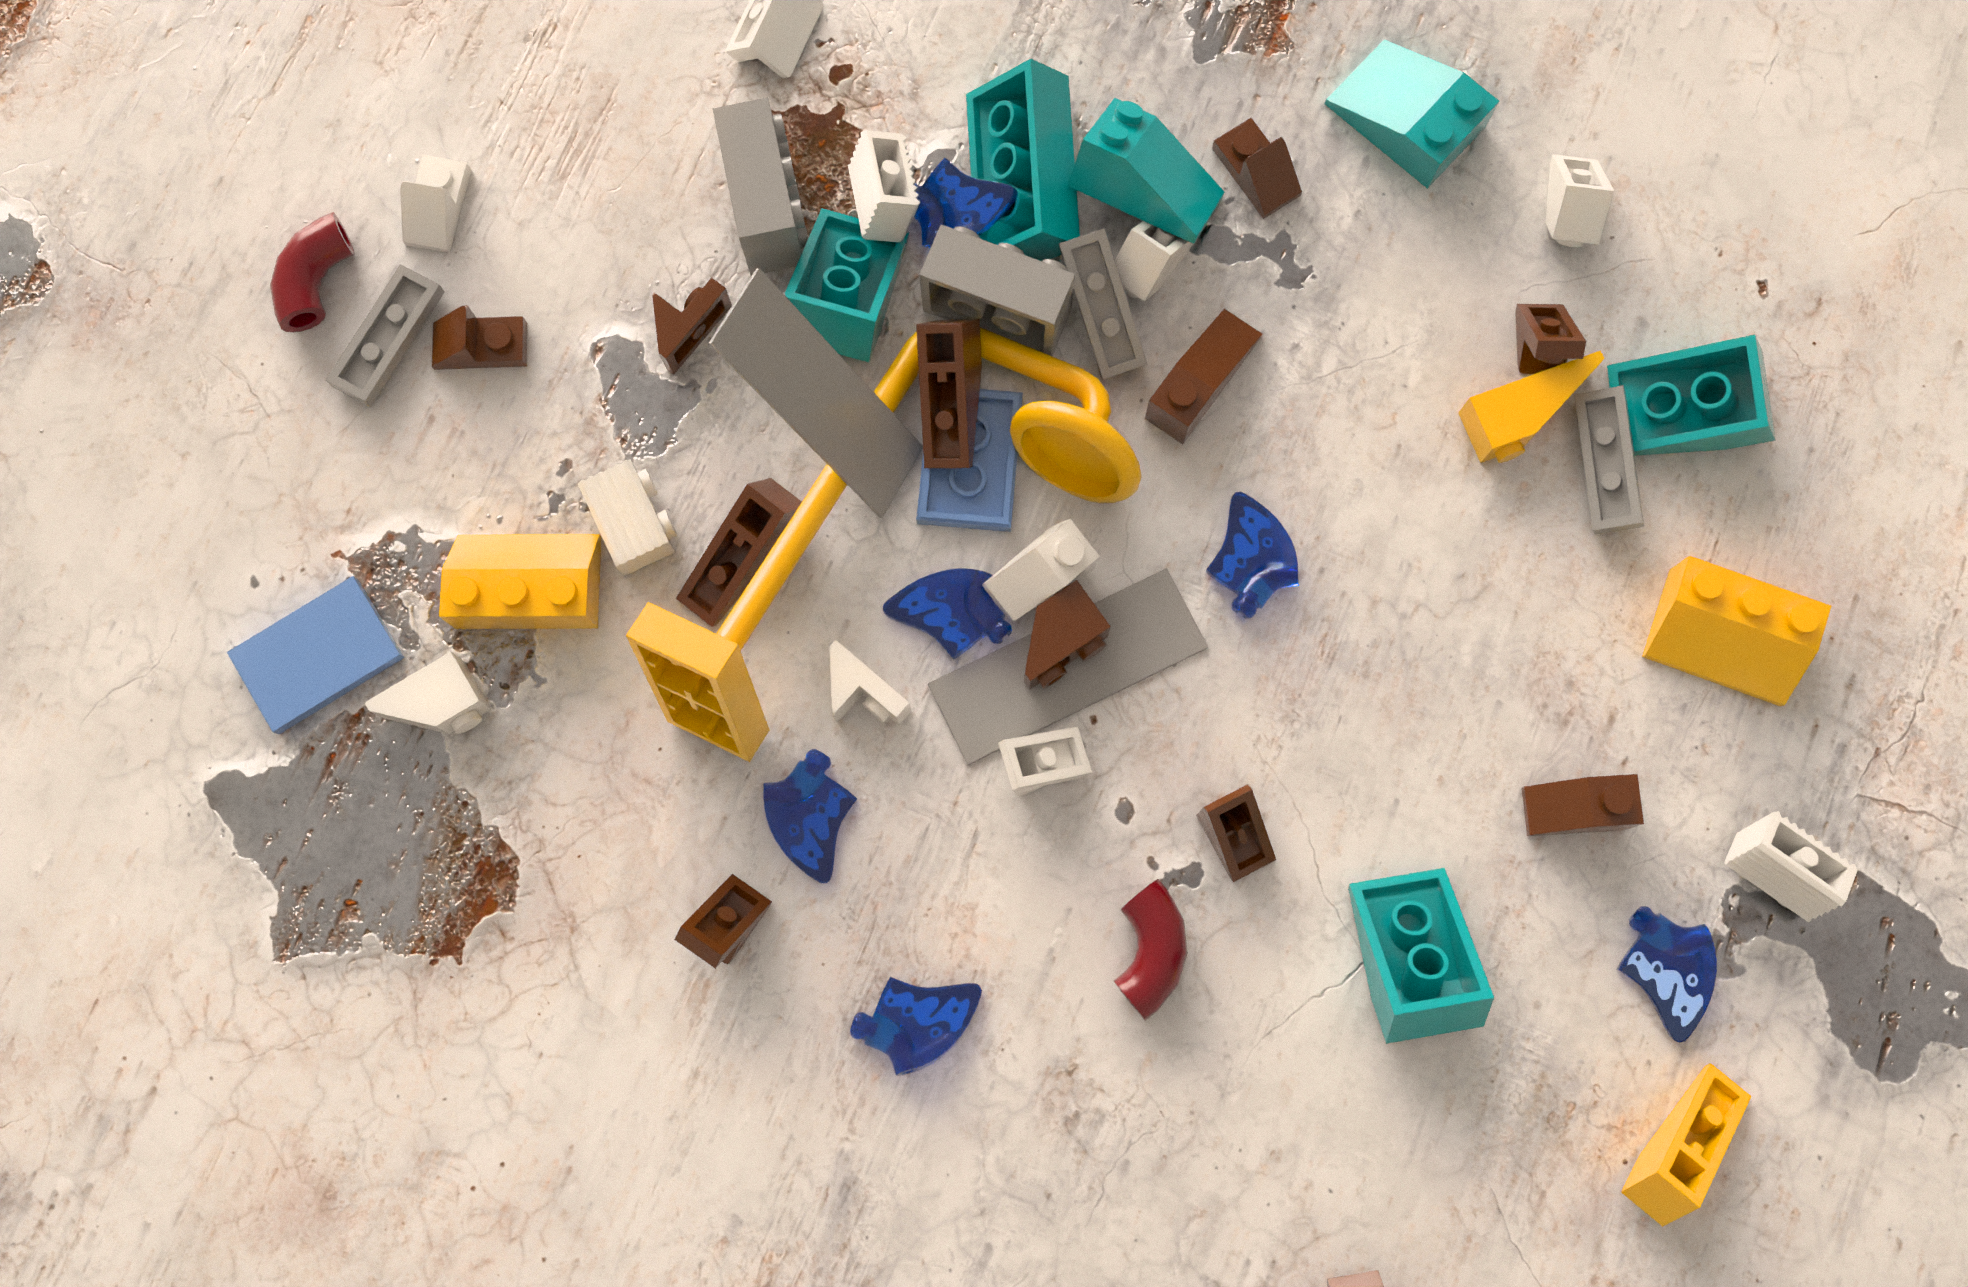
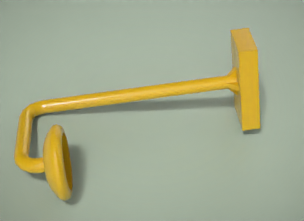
(702, 673)

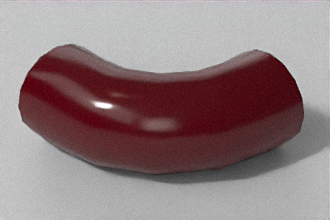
(301, 270)
(1159, 951)

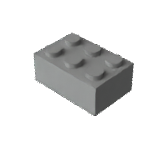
(761, 185)
(999, 286)

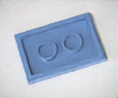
(985, 492)
(315, 655)

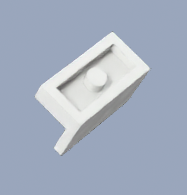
(774, 32)

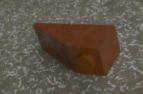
(1201, 376)
(949, 390)
(738, 549)

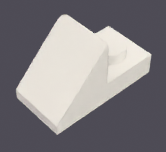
(433, 203)
(853, 679)
(1044, 759)

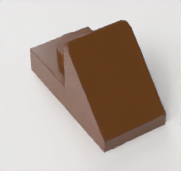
(1259, 167)
(684, 331)
(1546, 337)
(474, 342)
(723, 922)

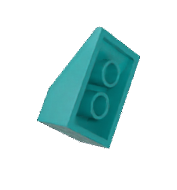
(1413, 109)
(1145, 172)
(845, 283)
(1697, 398)
(1419, 956)

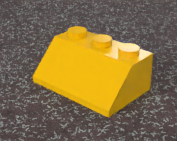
(522, 582)
(1735, 630)

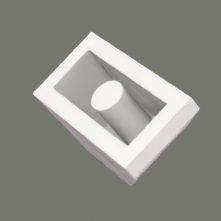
(1577, 200)
(1148, 259)
(1040, 569)
(434, 698)

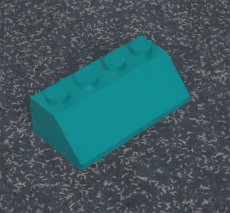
(1025, 140)

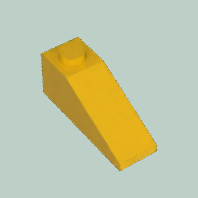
(1512, 414)
(1687, 1148)

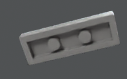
(1103, 304)
(385, 335)
(1609, 460)

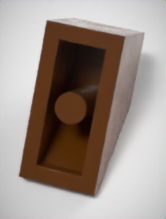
(1583, 805)

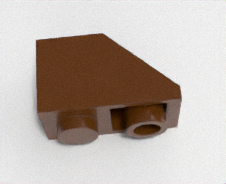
(1062, 631)

